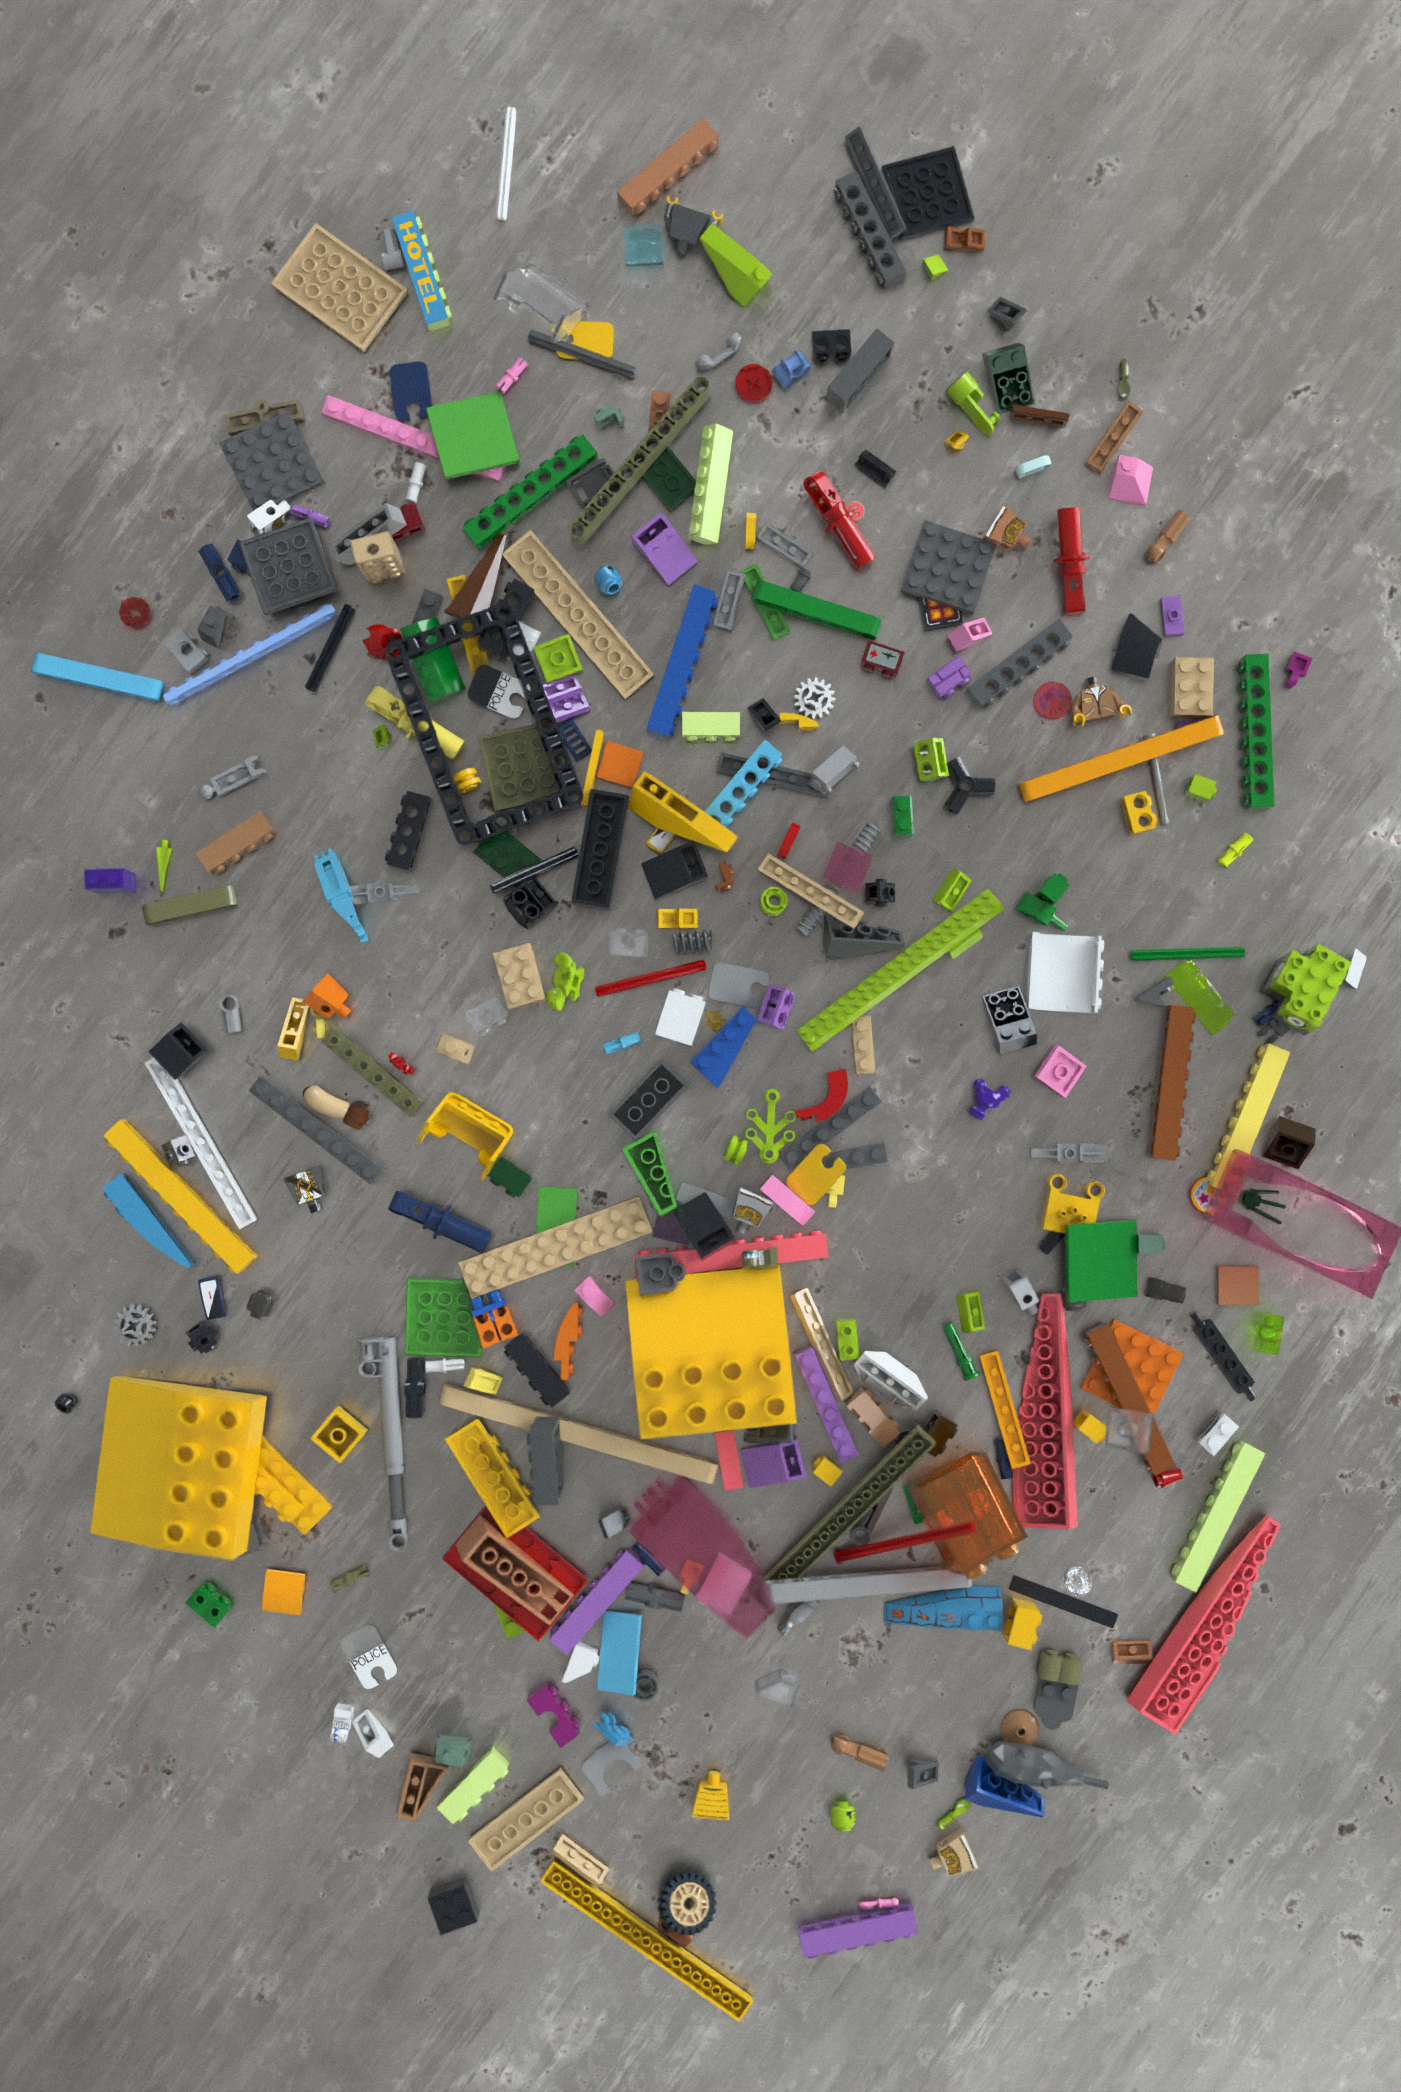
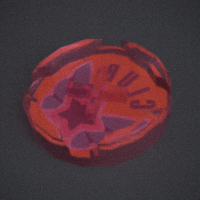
(1052, 700)

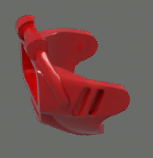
(379, 640)

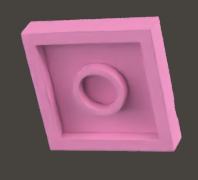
(1060, 1071)

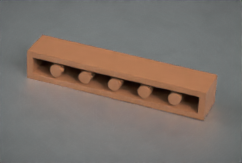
(668, 167)

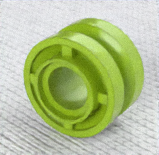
(777, 893)
(735, 1150)

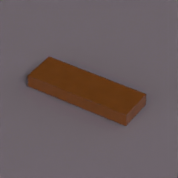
(1039, 415)

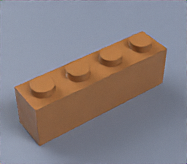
(235, 843)

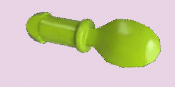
(960, 1808)

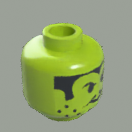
(842, 1816)

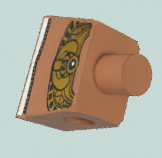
(1007, 530)

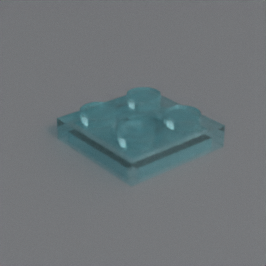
(643, 245)

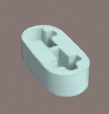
(1033, 466)

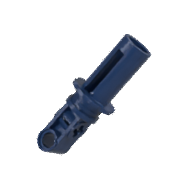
(440, 1221)

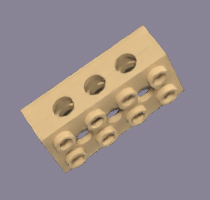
(378, 557)

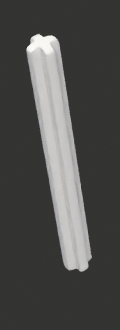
(505, 165)

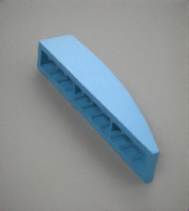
(143, 1218)

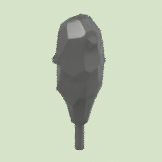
(1035, 1767)

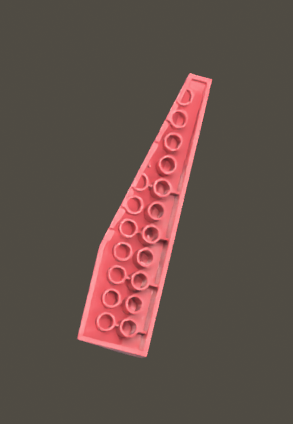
(1047, 1487)

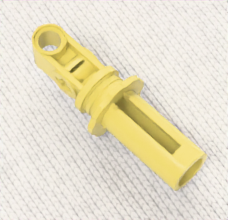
(383, 703)

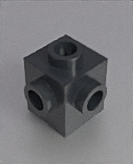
(880, 892)
(198, 1332)

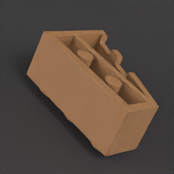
(873, 1416)
(419, 1782)

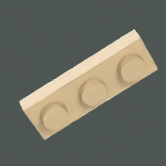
(863, 1045)
(579, 1860)

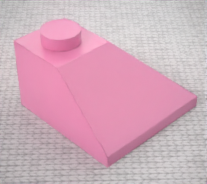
(1130, 480)

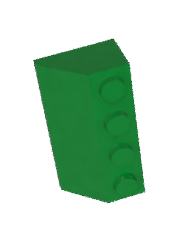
(436, 669)

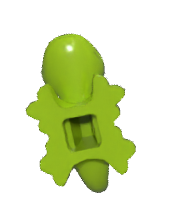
(565, 981)

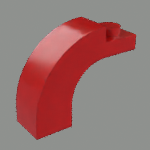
(836, 1095)

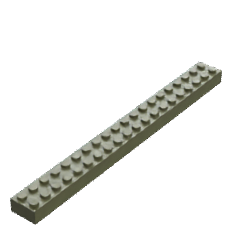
(853, 1506)

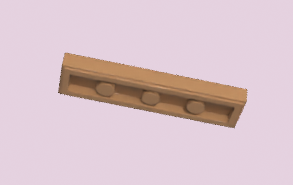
(1114, 437)

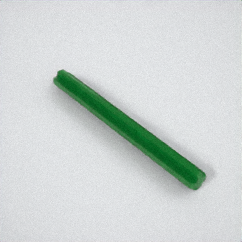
(1187, 953)

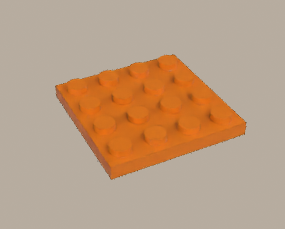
(1148, 1360)

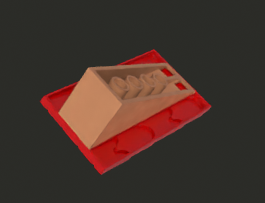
(515, 1573)

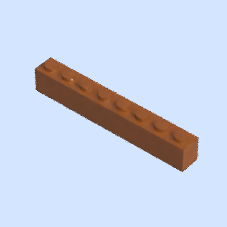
(1171, 1082)
(1126, 1391)

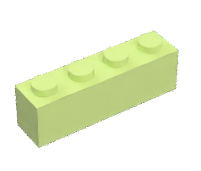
(473, 1785)

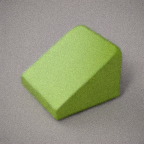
(934, 266)

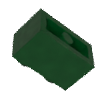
(510, 1177)

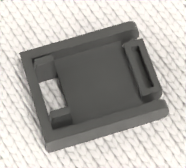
(591, 481)

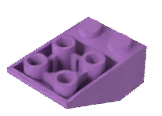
(664, 548)
(773, 1463)

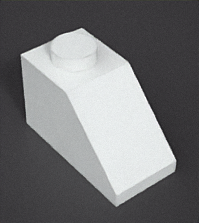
(581, 1661)
(372, 1734)

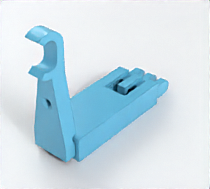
(338, 890)

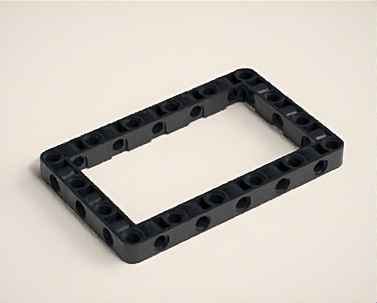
(538, 704)

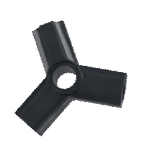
(978, 786)

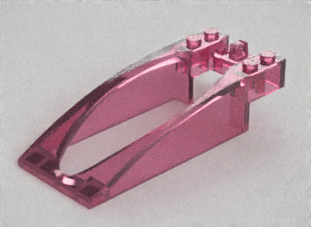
(1221, 1215)

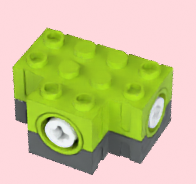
(1306, 986)

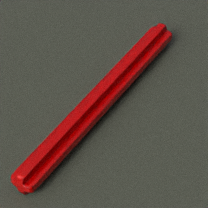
(650, 978)

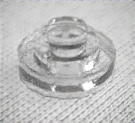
(1077, 1581)

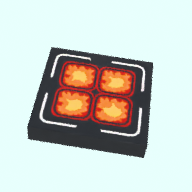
(938, 615)

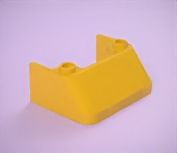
(471, 1126)

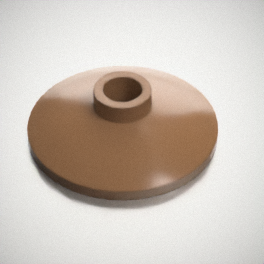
(1016, 1720)

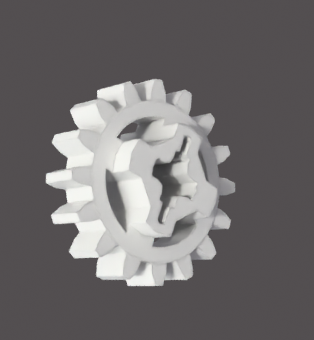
(806, 701)

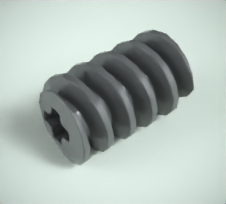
(692, 942)

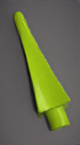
(163, 856)

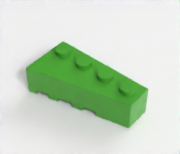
(650, 1170)

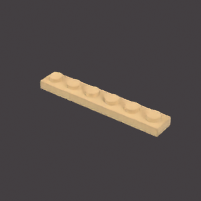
(811, 891)
(822, 1344)

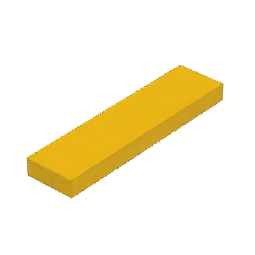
(592, 768)

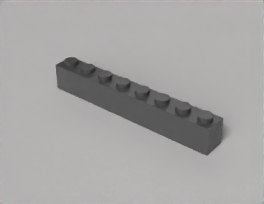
(317, 1129)

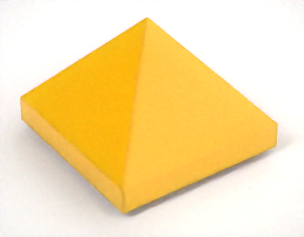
(957, 440)

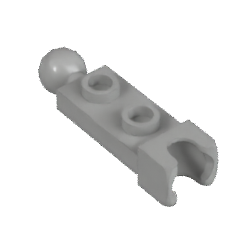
(233, 778)

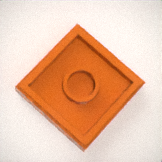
(620, 764)

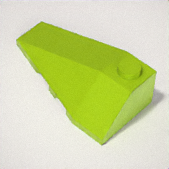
(737, 267)

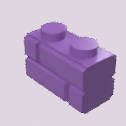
(949, 677)

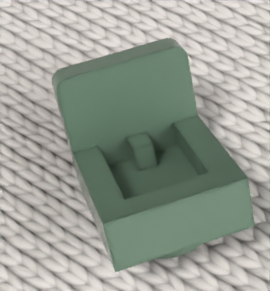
(607, 414)

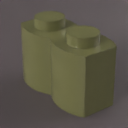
(1059, 1667)

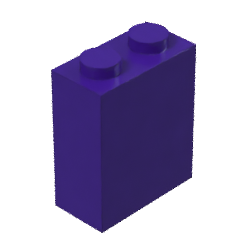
(110, 881)

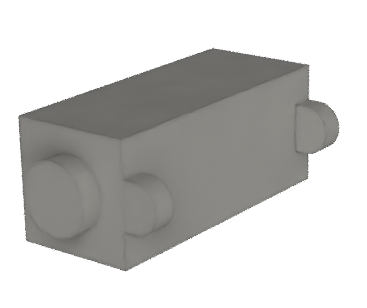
(833, 770)

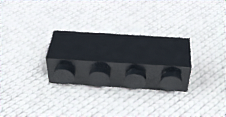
(537, 1369)

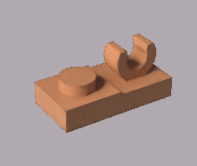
(659, 406)

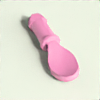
(880, 1902)

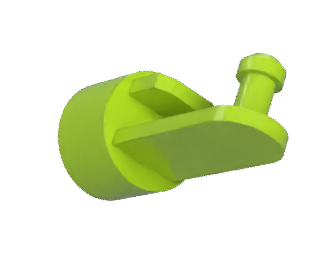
(967, 394)

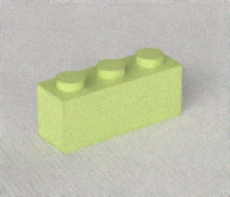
(711, 726)

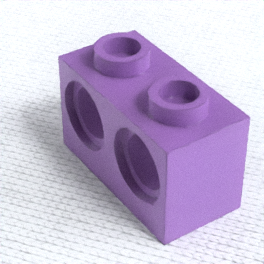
(776, 1007)

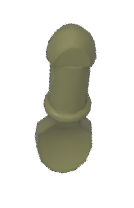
(1124, 387)

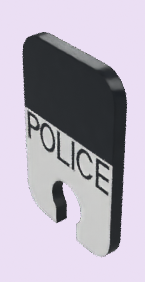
(493, 690)

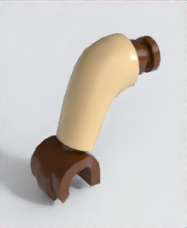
(334, 1107)

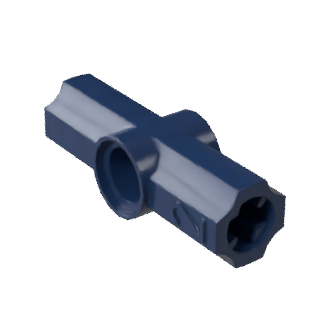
(214, 563)

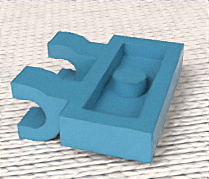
(615, 1734)

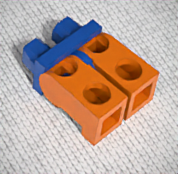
(492, 1313)

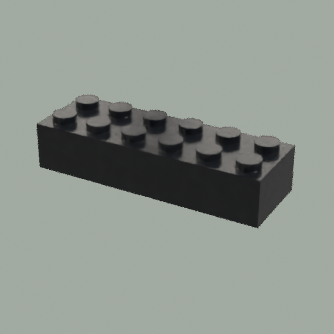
(600, 849)

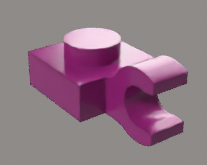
(1298, 667)

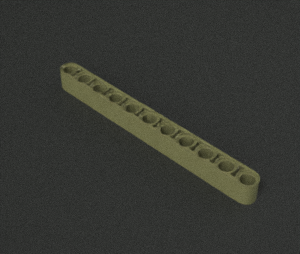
(641, 451)

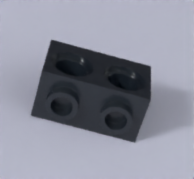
(830, 339)

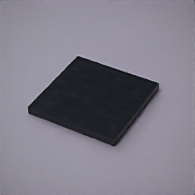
(929, 192)

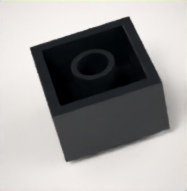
(453, 1906)

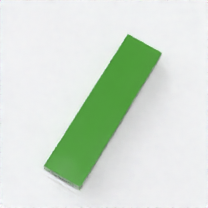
(772, 618)

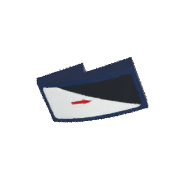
(212, 1298)

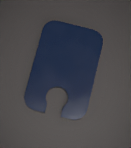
(410, 386)

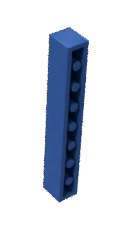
(681, 660)

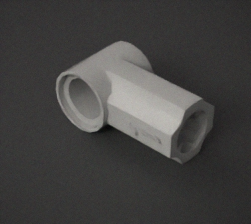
(391, 253)
(231, 1016)

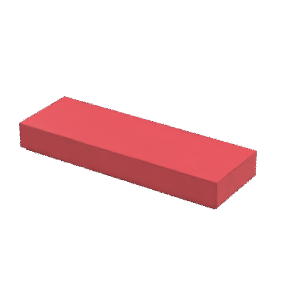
(728, 1459)

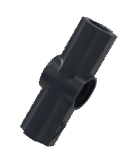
(414, 1388)

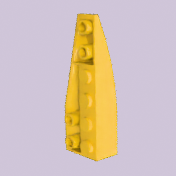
(676, 814)

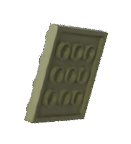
(517, 766)

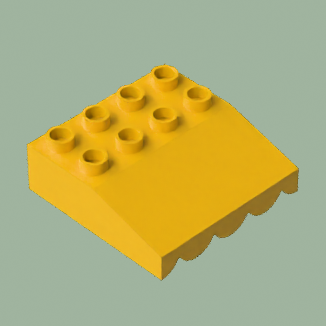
(711, 1354)
(178, 1466)

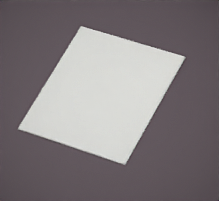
(1356, 968)

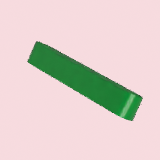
(816, 610)

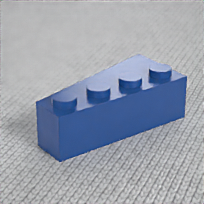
(723, 1048)

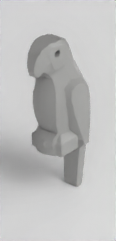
(796, 1614)

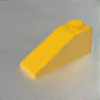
(294, 1030)

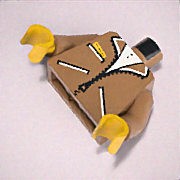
(1097, 703)

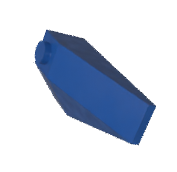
(996, 1792)

